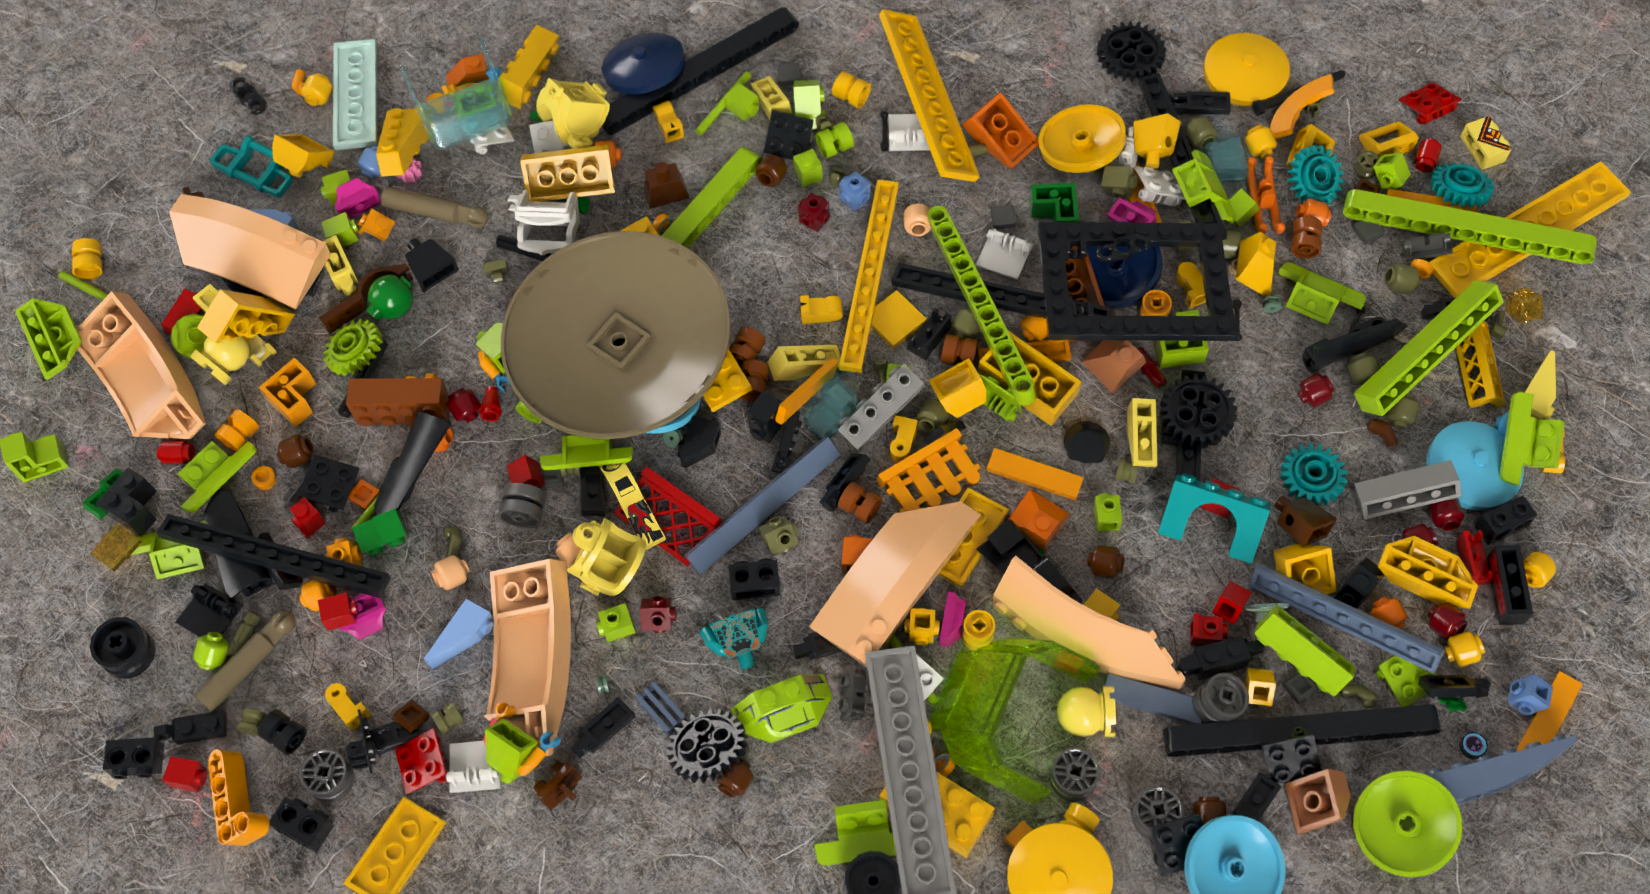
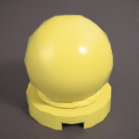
(223, 357)
(1086, 712)

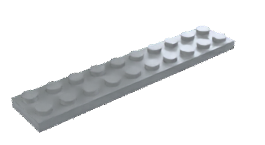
(909, 772)

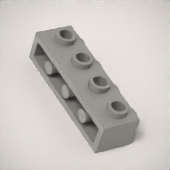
(881, 407)
(1410, 488)

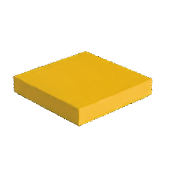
(896, 319)

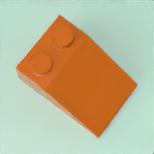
(1001, 131)

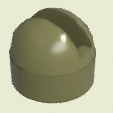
(836, 176)

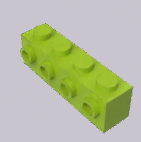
(1304, 650)

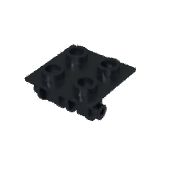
(788, 135)
(328, 482)
(208, 611)
(361, 752)
(1292, 757)
(1172, 841)

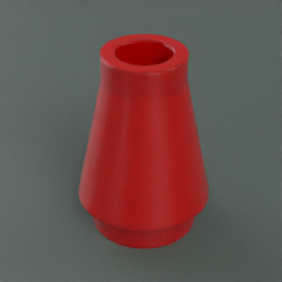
(490, 407)

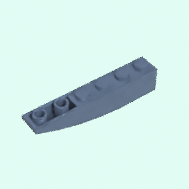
(1495, 774)

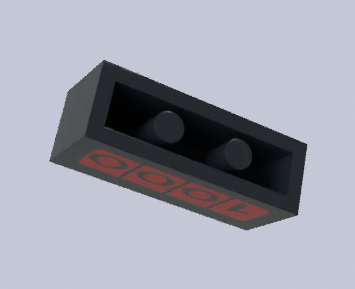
(1510, 585)

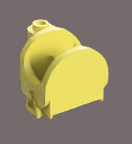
(575, 110)
(606, 557)

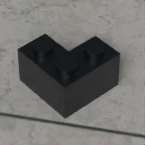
(126, 502)

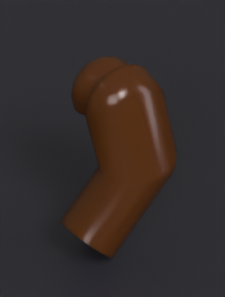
(1383, 429)

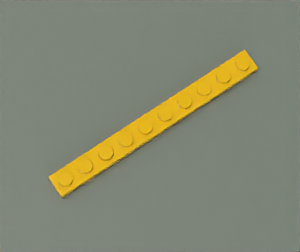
(869, 277)

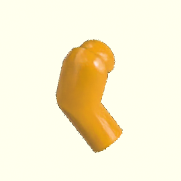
(298, 81)

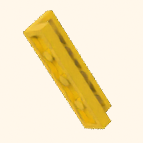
(1488, 368)

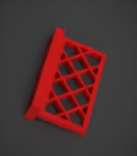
(684, 503)

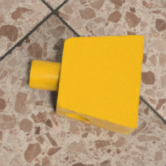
(1155, 138)

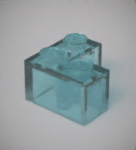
(836, 403)

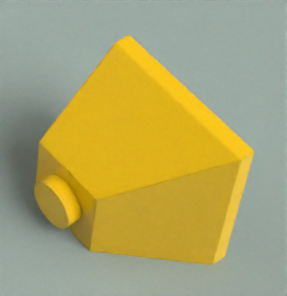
(1257, 263)
(1308, 565)

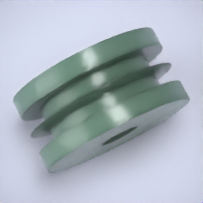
(1272, 304)
(673, 438)
(602, 683)

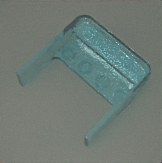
(464, 112)

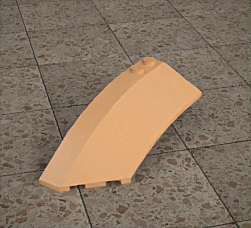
(247, 248)
(140, 370)
(892, 577)
(1056, 617)
(531, 645)

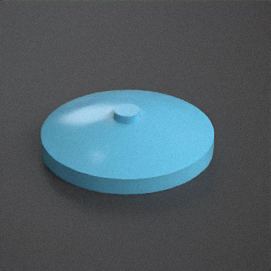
(1477, 458)
(1234, 858)

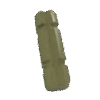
(244, 632)

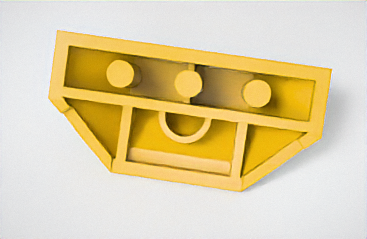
(1428, 572)

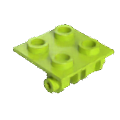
(1007, 401)
(1403, 679)

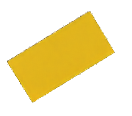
(966, 557)
(395, 850)

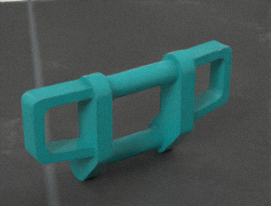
(243, 157)

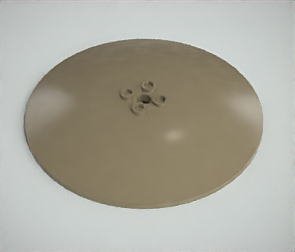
(606, 289)

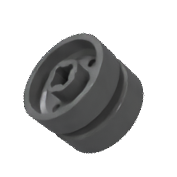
(522, 505)
(1221, 699)
(1078, 763)
(327, 775)
(1155, 800)

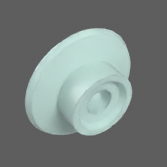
(1262, 609)

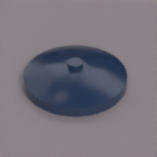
(643, 63)
(1127, 280)

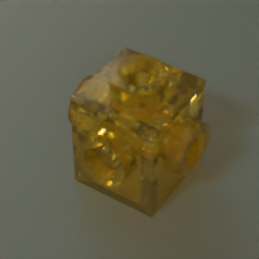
(1525, 305)

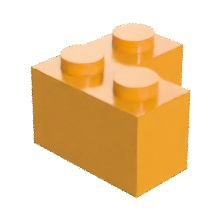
(286, 389)

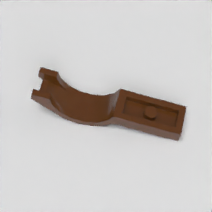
(357, 303)

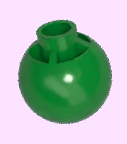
(390, 297)

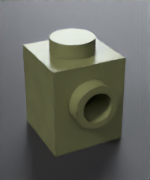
(1119, 181)

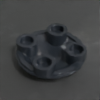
(1086, 442)

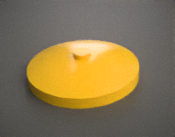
(1247, 68)
(1082, 138)
(1059, 861)

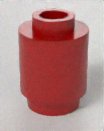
(1428, 155)
(175, 452)

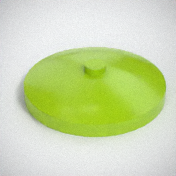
(1408, 824)

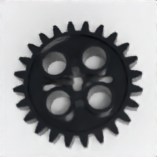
(1131, 51)
(1176, 405)
(707, 745)

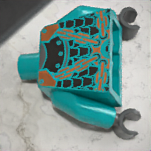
(736, 634)

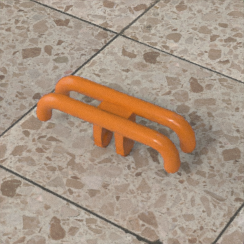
(1264, 196)

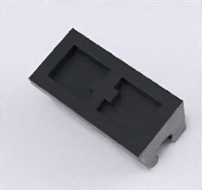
(930, 335)

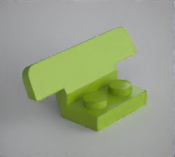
(1201, 182)
(1318, 295)
(1529, 440)
(584, 453)
(210, 471)
(170, 557)
(859, 830)

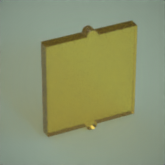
(116, 547)

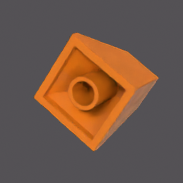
(1039, 519)

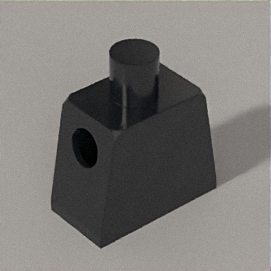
(429, 263)

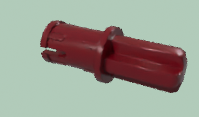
(1151, 370)

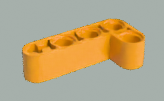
(231, 805)

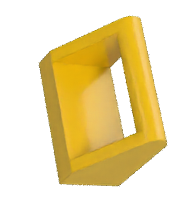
(1306, 138)
(1404, 143)

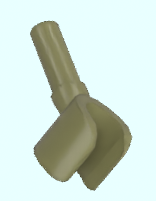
(1316, 106)
(822, 123)
(1498, 330)
(880, 368)

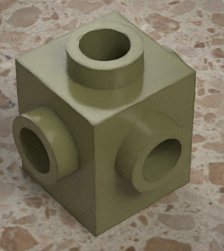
(779, 535)

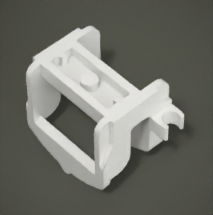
(541, 214)

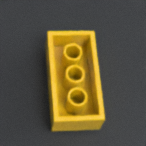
(576, 170)
(1053, 385)
(963, 815)

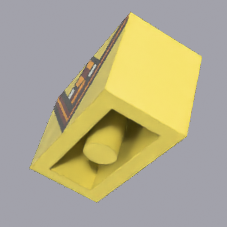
(1485, 142)

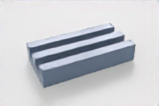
(648, 693)

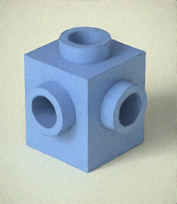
(854, 190)
(1530, 694)

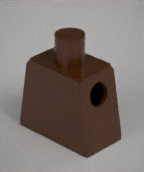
(664, 185)
(1304, 520)

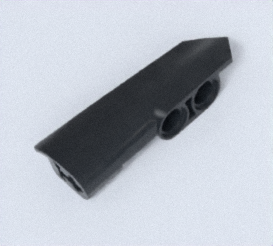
(1355, 342)
(405, 470)
(1011, 541)
(236, 574)

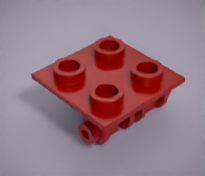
(1431, 102)
(421, 761)

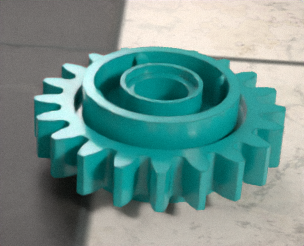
(1317, 162)
(1462, 185)
(1322, 488)

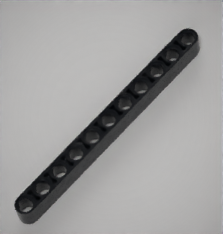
(703, 68)
(1326, 727)

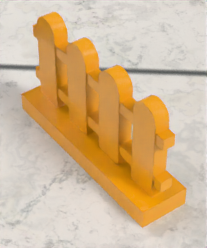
(931, 455)

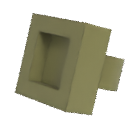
(496, 269)

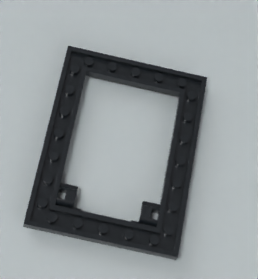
(1063, 312)

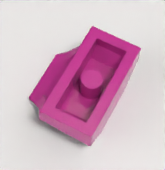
(356, 198)
(1131, 212)
(369, 617)
(952, 620)

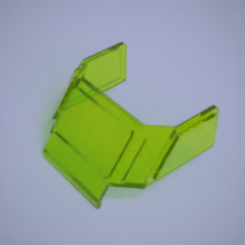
(978, 697)

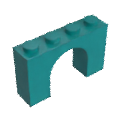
(1248, 512)

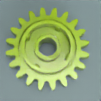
(352, 347)

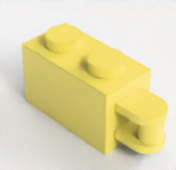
(340, 268)

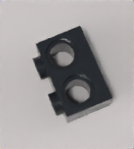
(1505, 520)
(754, 586)
(134, 752)
(298, 828)

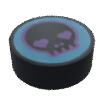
(1473, 745)

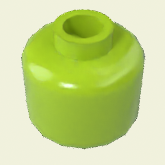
(211, 651)

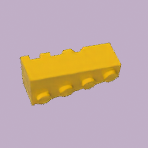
(528, 65)
(399, 141)
(244, 315)

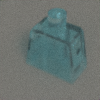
(1228, 159)

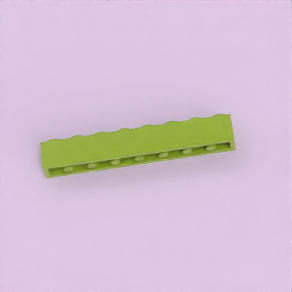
(1428, 347)

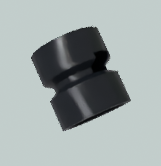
(281, 732)

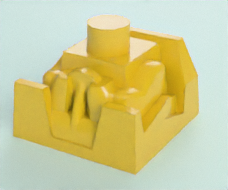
(300, 153)
(959, 388)

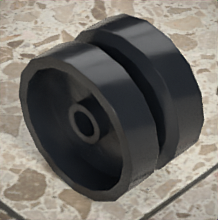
(122, 647)
(872, 867)

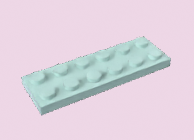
(355, 95)

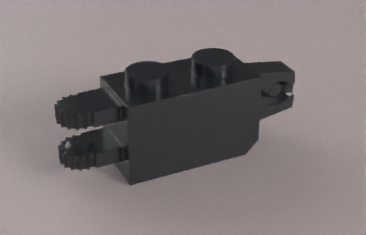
(1220, 657)

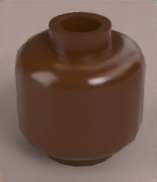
(771, 170)
(295, 451)
(1106, 561)
(736, 781)
(1209, 808)

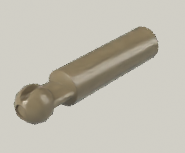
(433, 207)
(245, 661)

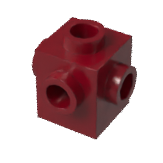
(814, 211)
(657, 614)

